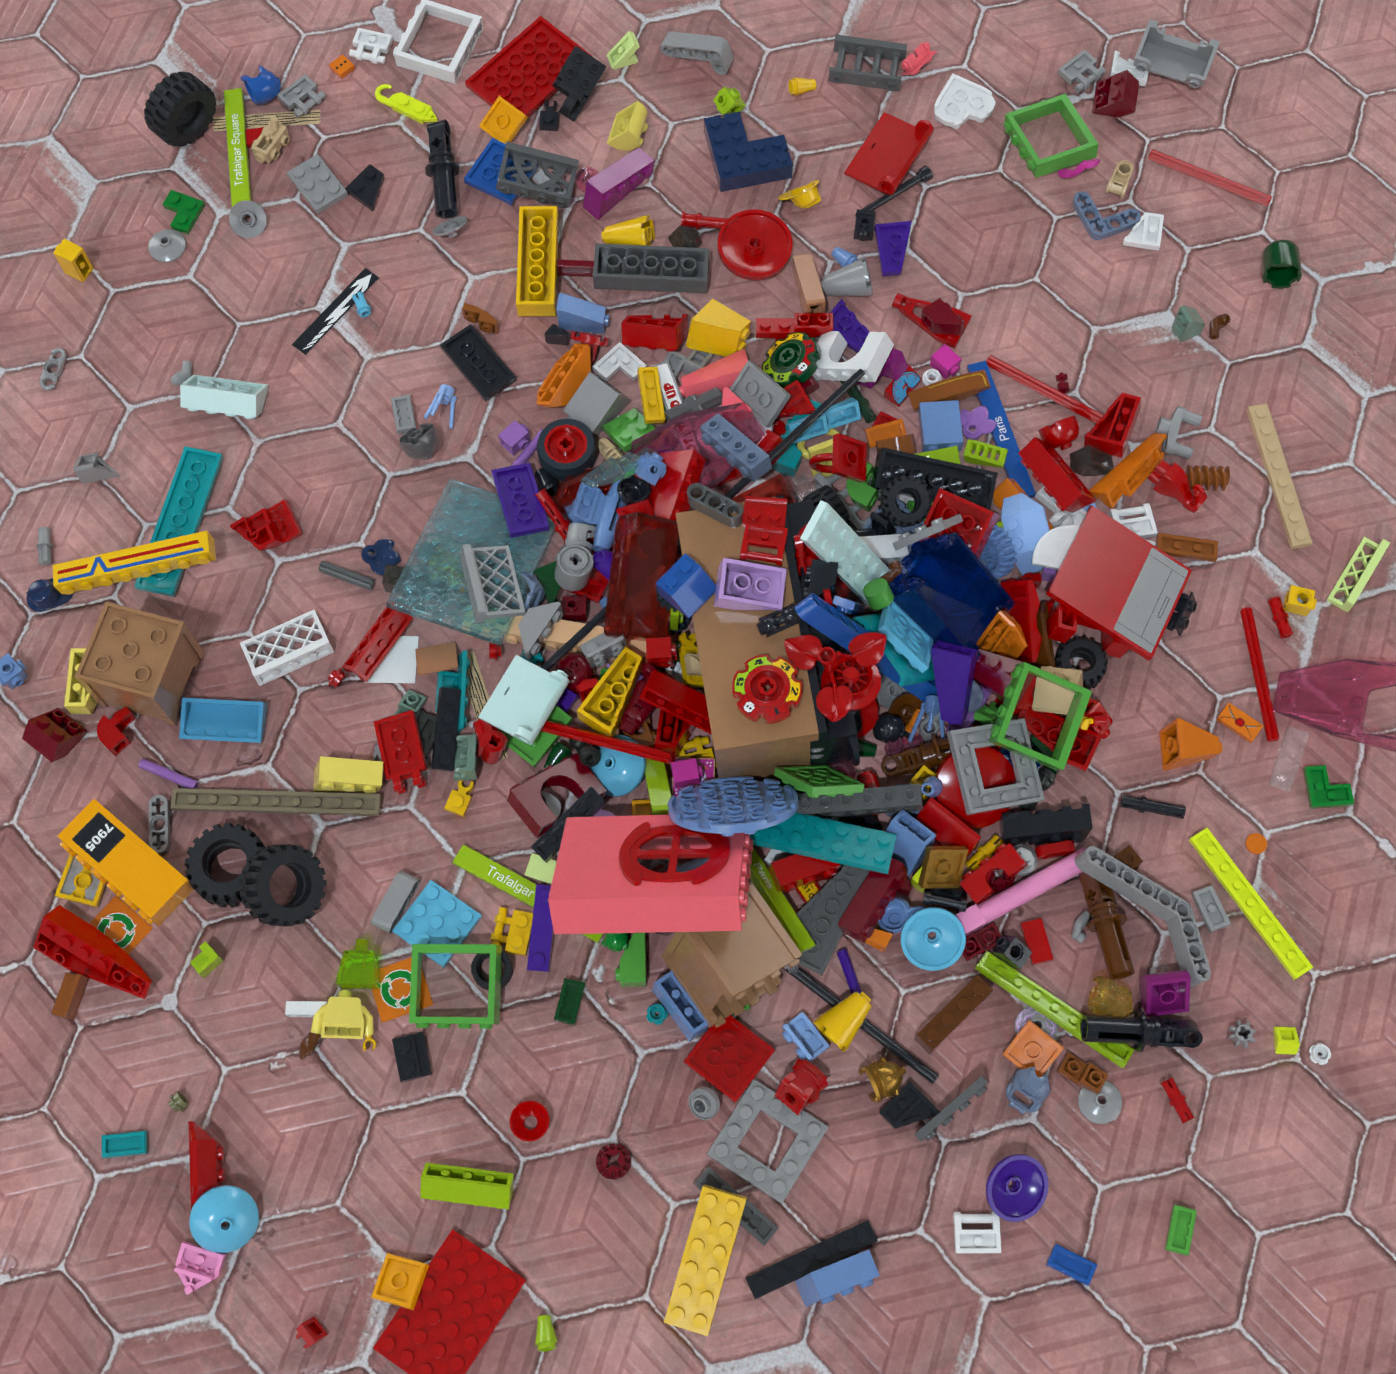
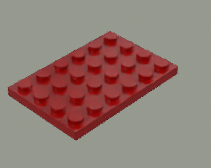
(524, 68)
(454, 1313)

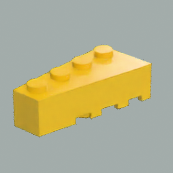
(610, 696)

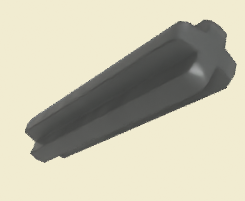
(346, 575)

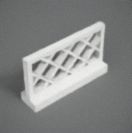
(291, 659)

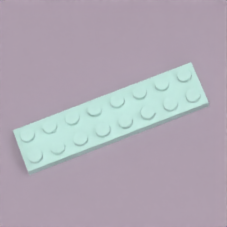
(836, 542)

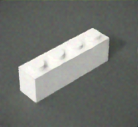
(884, 549)

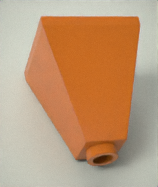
(1186, 744)

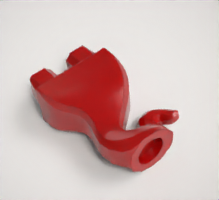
(1174, 483)

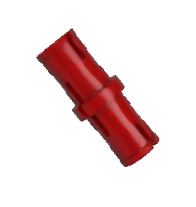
(1280, 617)
(1177, 1100)

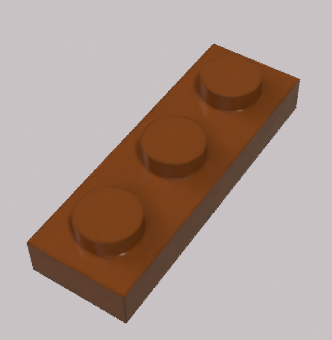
(1187, 547)

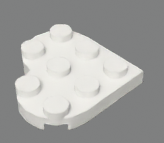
(963, 101)

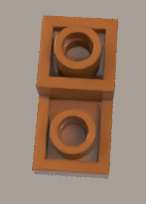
(486, 322)
(1082, 1074)

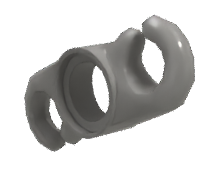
(60, 362)

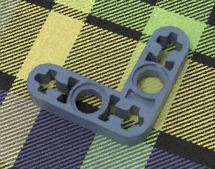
(1102, 223)

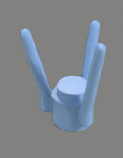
(443, 396)

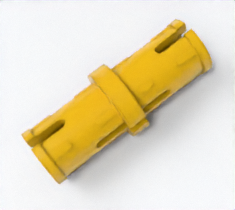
(983, 852)

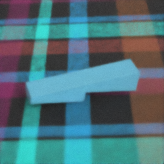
(835, 416)

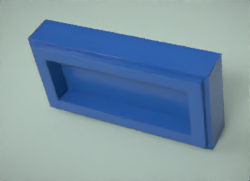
(1071, 1265)

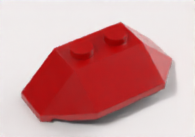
(205, 1161)

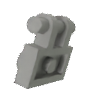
(1077, 67)
(298, 92)

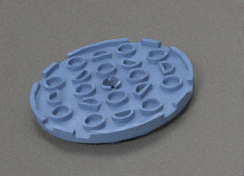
(733, 805)

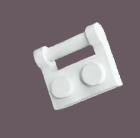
(1142, 526)
(977, 1241)

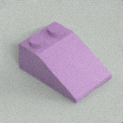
(749, 586)

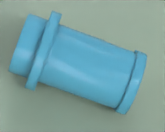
(363, 308)

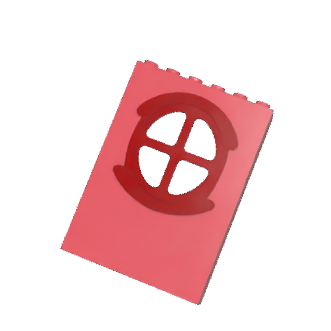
(606, 889)

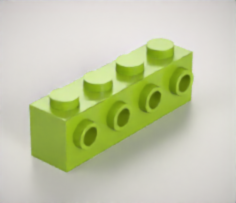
(467, 1185)

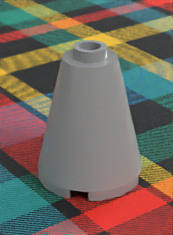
(849, 280)

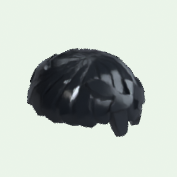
(633, 490)
(888, 728)

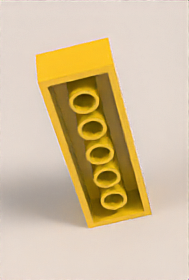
(537, 261)
(705, 1260)

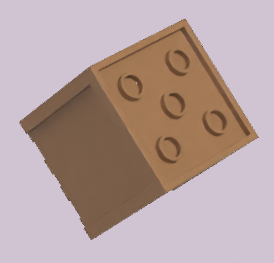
(139, 662)
(732, 967)

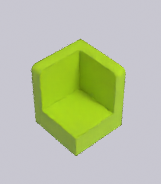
(206, 960)

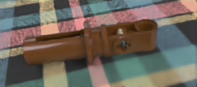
(925, 754)
(1108, 927)

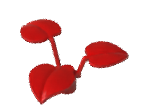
(806, 649)

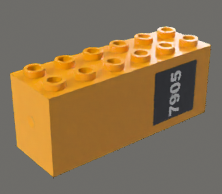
(125, 863)

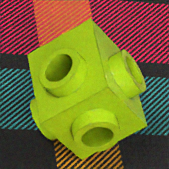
(729, 101)

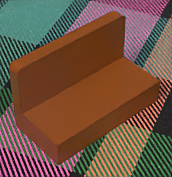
(70, 996)

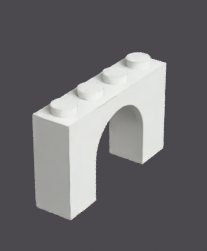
(869, 359)

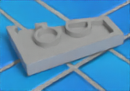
(923, 532)

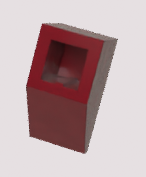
(941, 319)

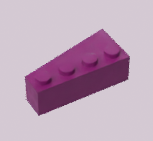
(616, 182)

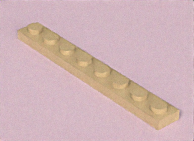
(1279, 476)

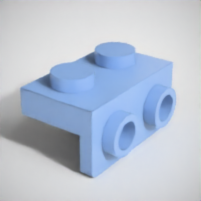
(805, 1037)

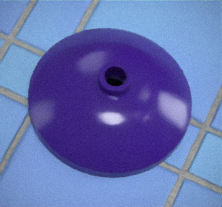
(1025, 1193)

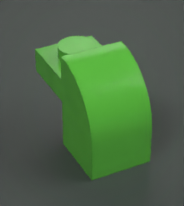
(861, 493)

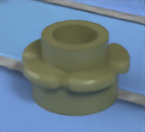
(178, 1102)

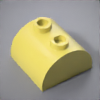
(628, 127)

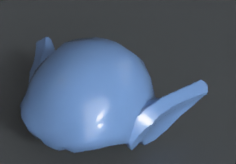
(897, 914)

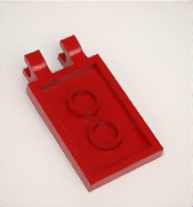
(401, 750)

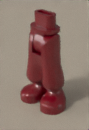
(637, 709)

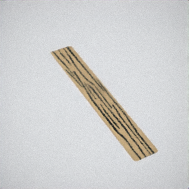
(263, 120)
(477, 689)

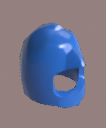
(263, 87)

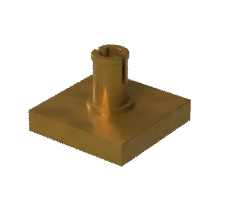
(943, 866)

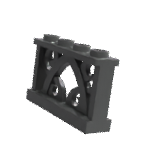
(524, 187)

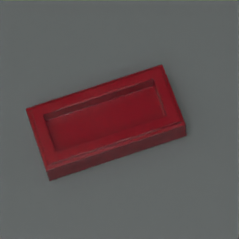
(575, 268)

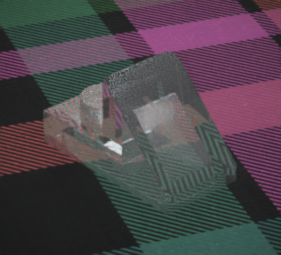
(803, 485)

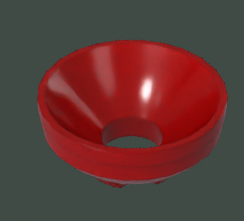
(523, 1111)

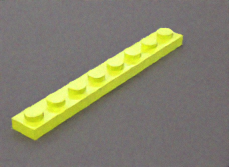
(1250, 904)

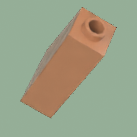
(808, 284)

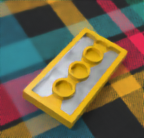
(79, 884)

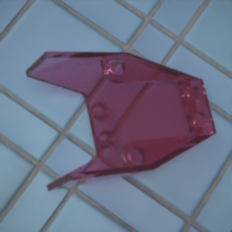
(685, 434)
(1335, 697)

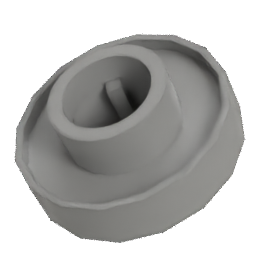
(1029, 856)
(704, 1103)

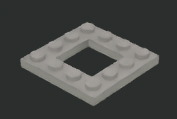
(974, 796)
(727, 1153)

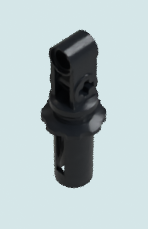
(442, 169)
(1140, 1031)

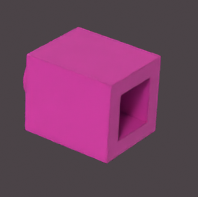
(945, 362)
(686, 773)

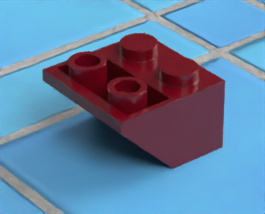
(1116, 95)
(53, 734)

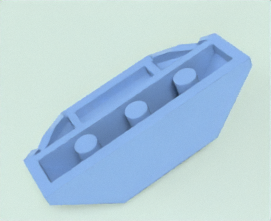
(1026, 524)

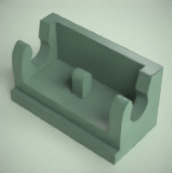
(466, 757)

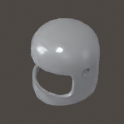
(578, 535)

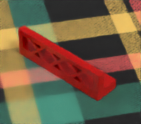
(377, 643)

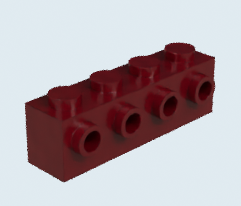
(871, 901)

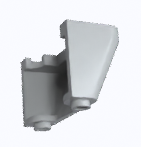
(1175, 56)

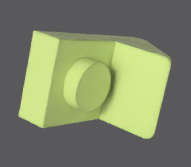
(624, 52)

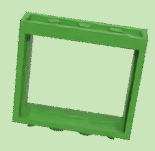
(1059, 161)
(1069, 727)
(494, 985)

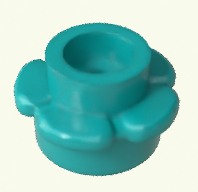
(652, 1009)

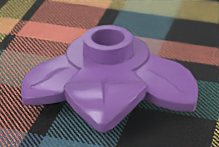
(976, 420)

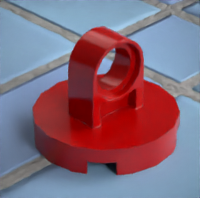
(590, 339)

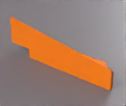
(1130, 472)

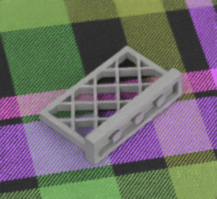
(475, 580)

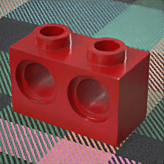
(661, 652)

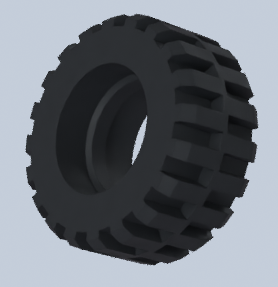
(180, 109)
(203, 855)
(308, 890)

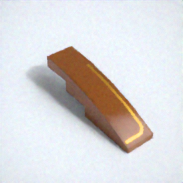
(951, 389)

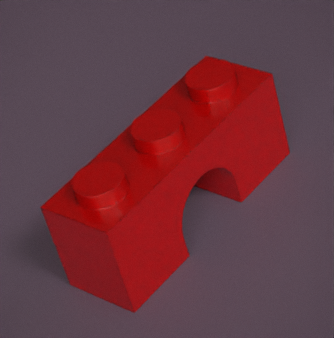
(977, 882)

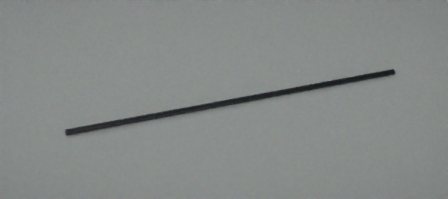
(730, 494)

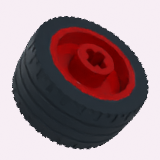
(566, 448)

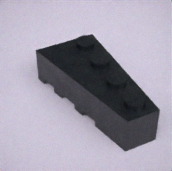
(1046, 826)

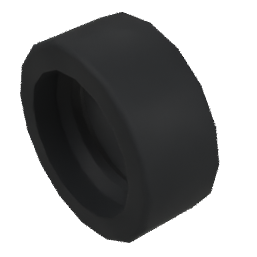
(475, 970)

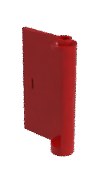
(892, 156)

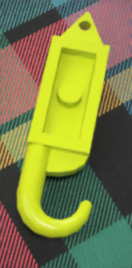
(406, 105)

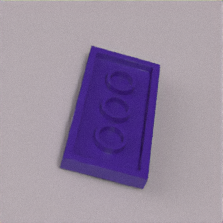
(518, 502)

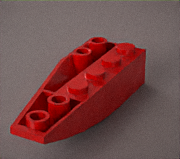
(89, 952)

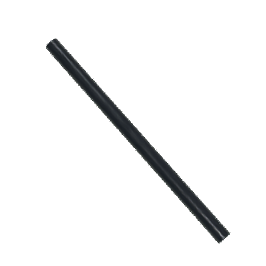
(868, 1028)

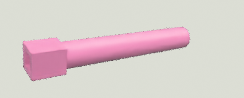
(1011, 898)

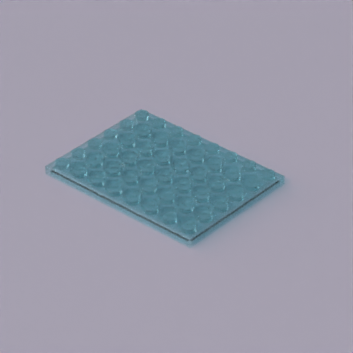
(433, 577)

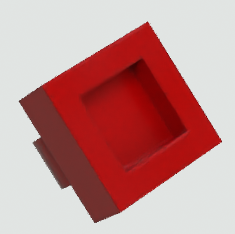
(311, 1332)

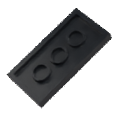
(478, 362)

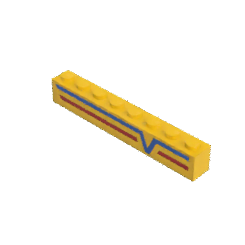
(134, 562)

